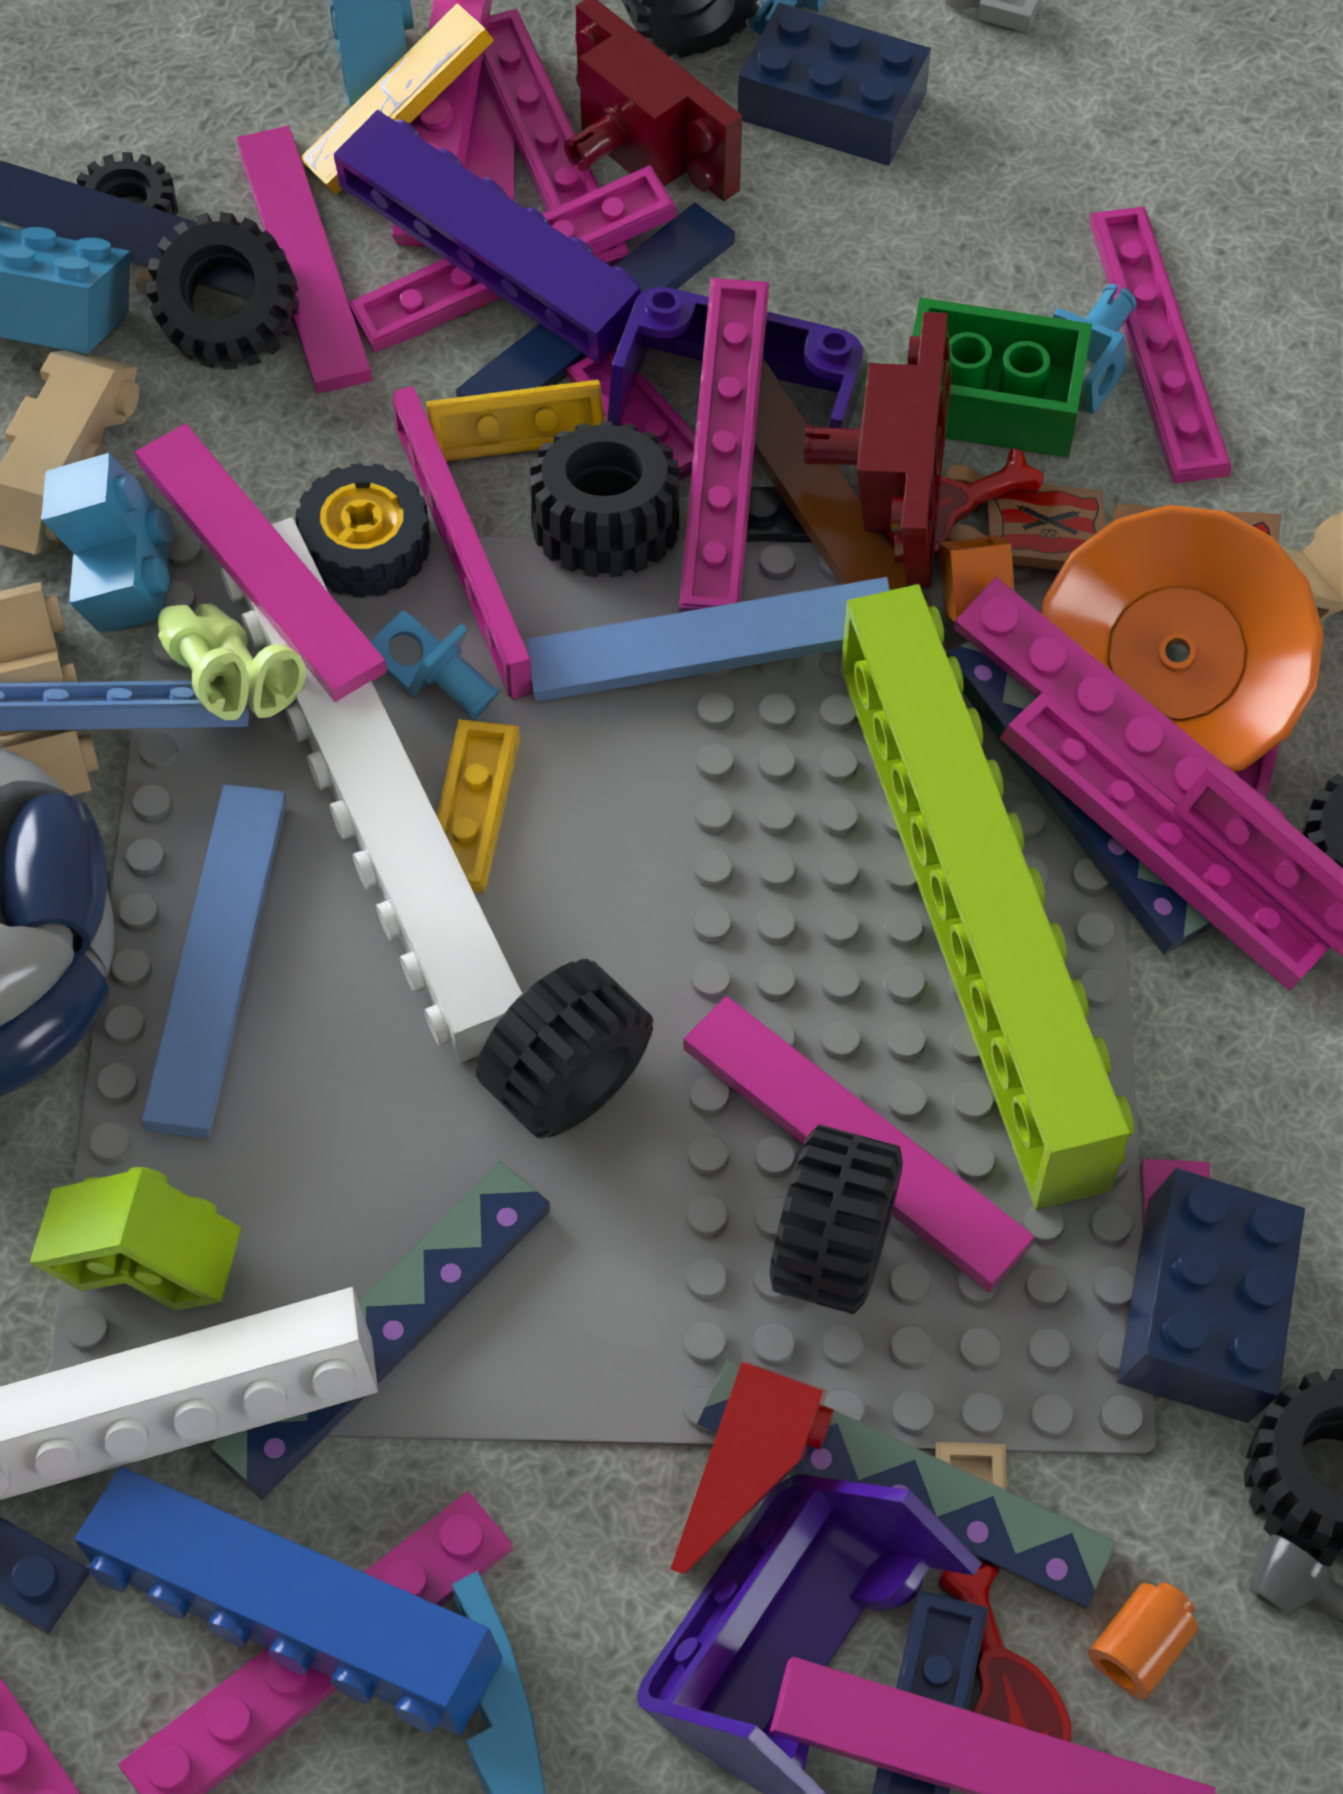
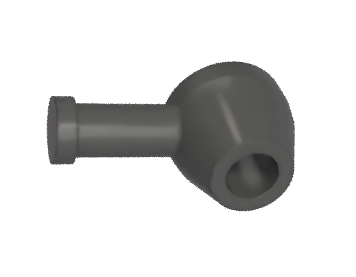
(1291, 1578)

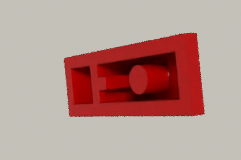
(756, 1446)

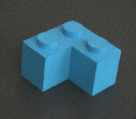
(369, 40)
(116, 542)

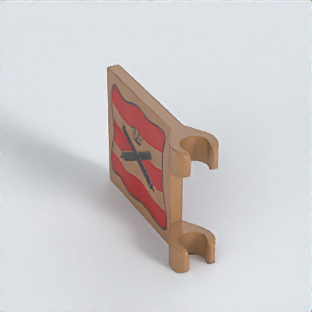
(1039, 524)

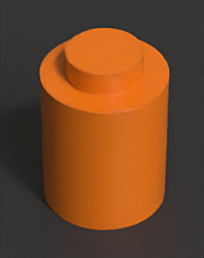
(1145, 1638)

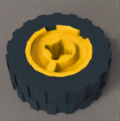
(364, 529)

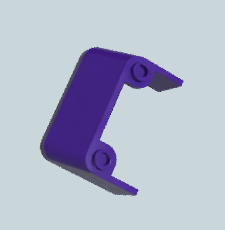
(793, 349)
(785, 1592)

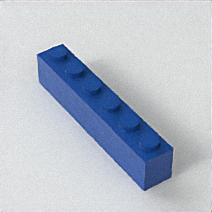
(290, 1601)

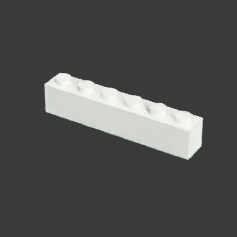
(184, 1391)

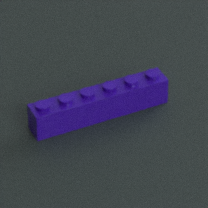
(488, 234)

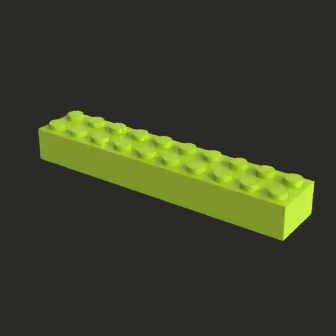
(984, 900)

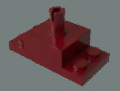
(649, 109)
(899, 447)

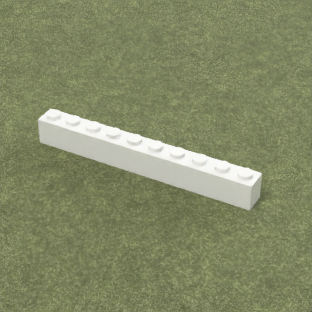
(399, 846)

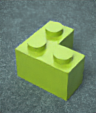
(137, 1234)

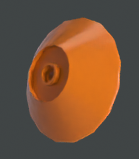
(1220, 594)

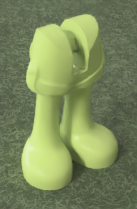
(223, 668)

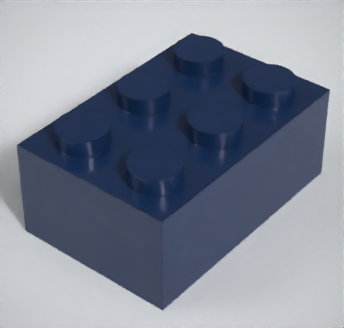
(833, 83)
(1212, 1296)

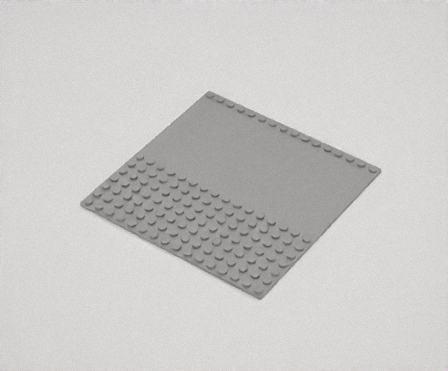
(696, 853)

